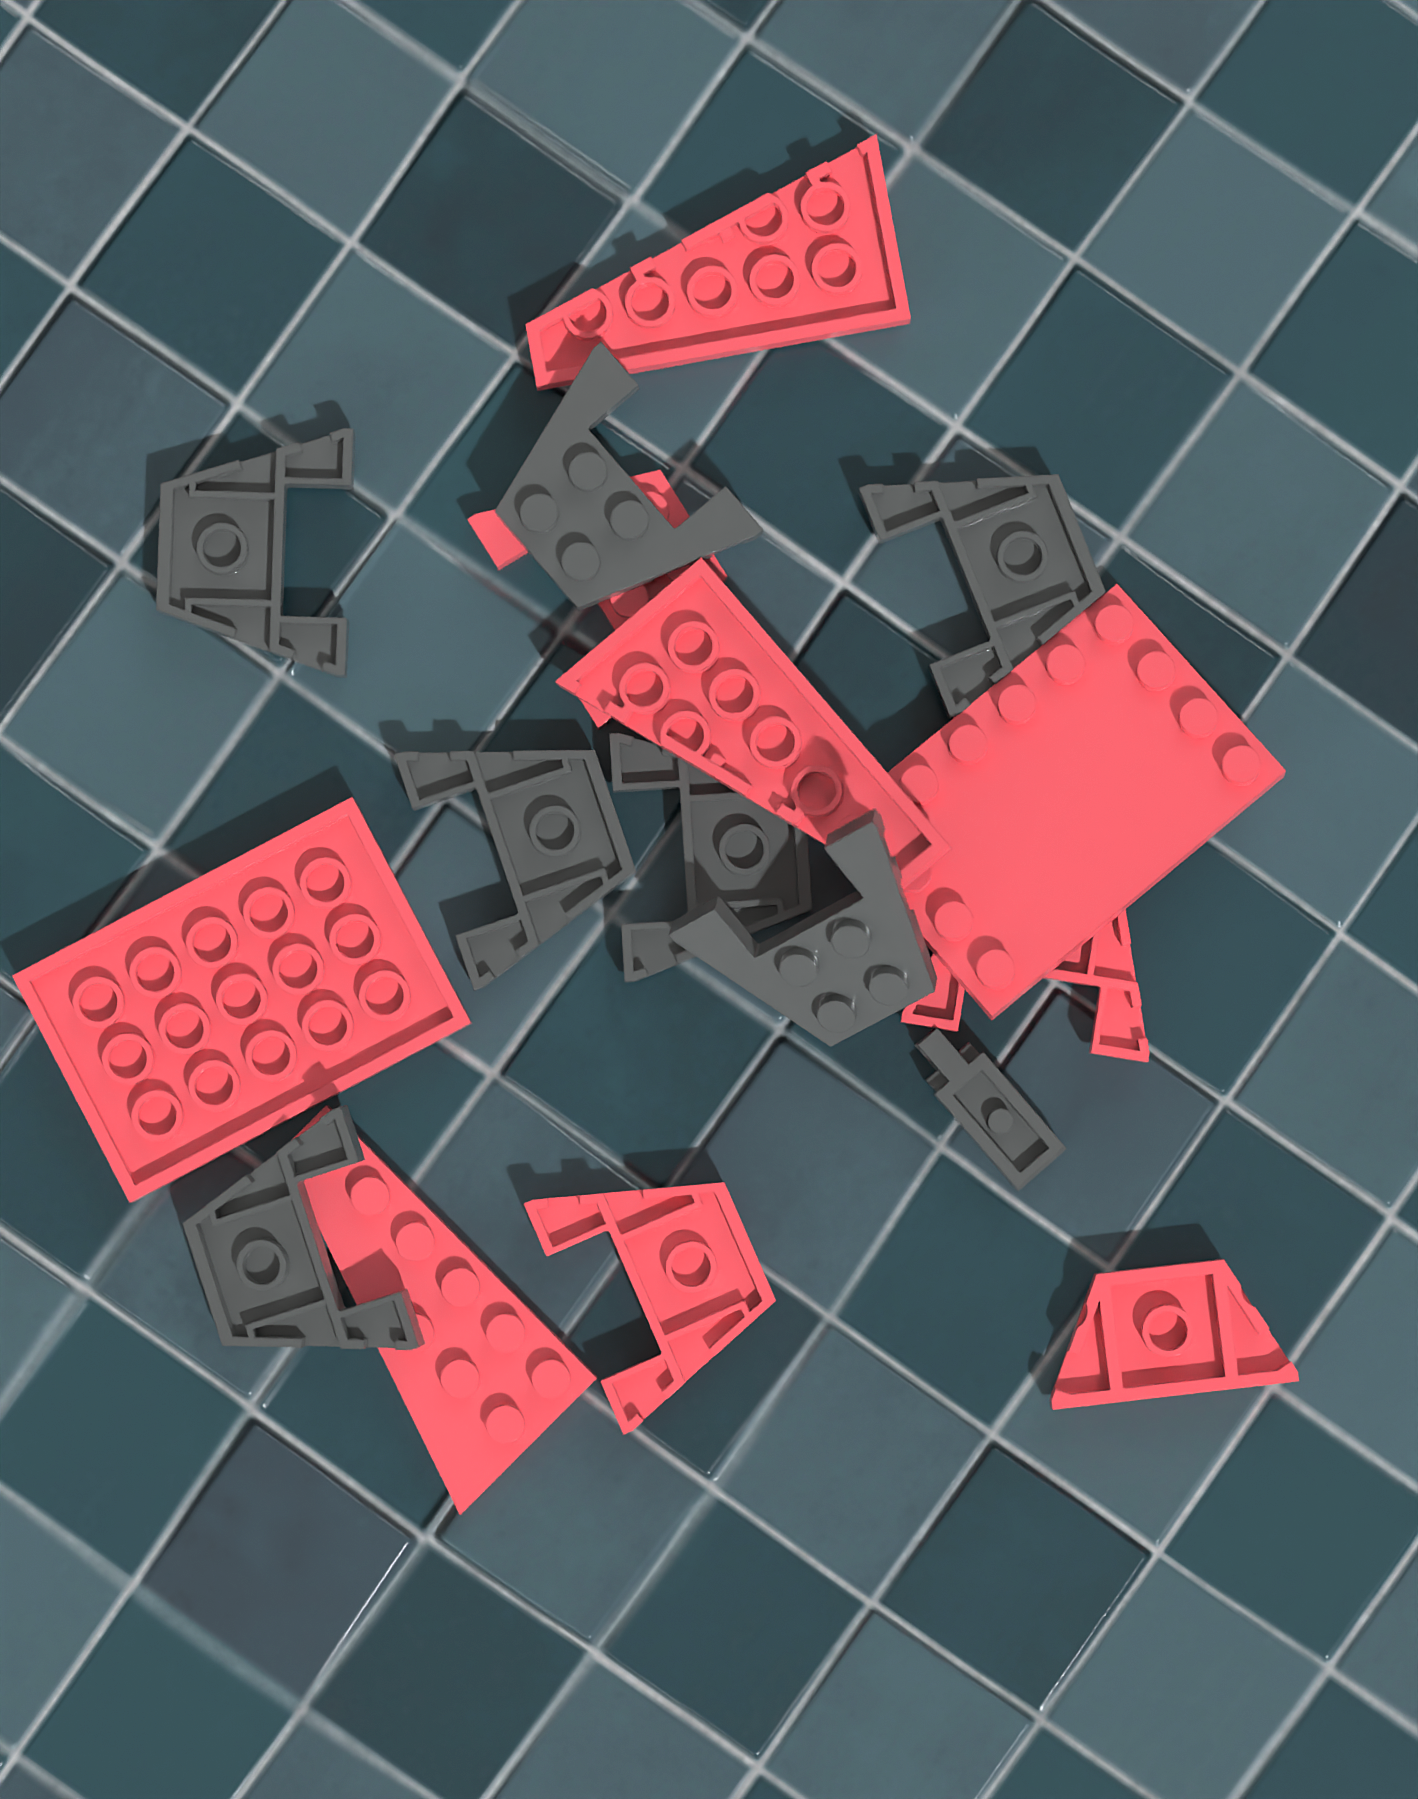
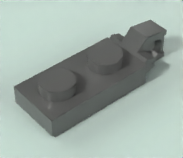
(989, 1109)

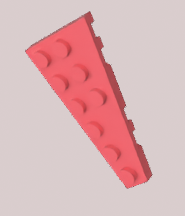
(764, 277)
(730, 702)
(487, 1363)

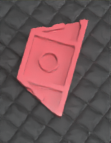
(1167, 1336)

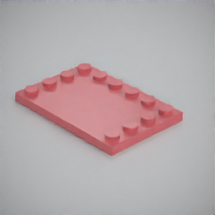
(1071, 797)
(241, 999)

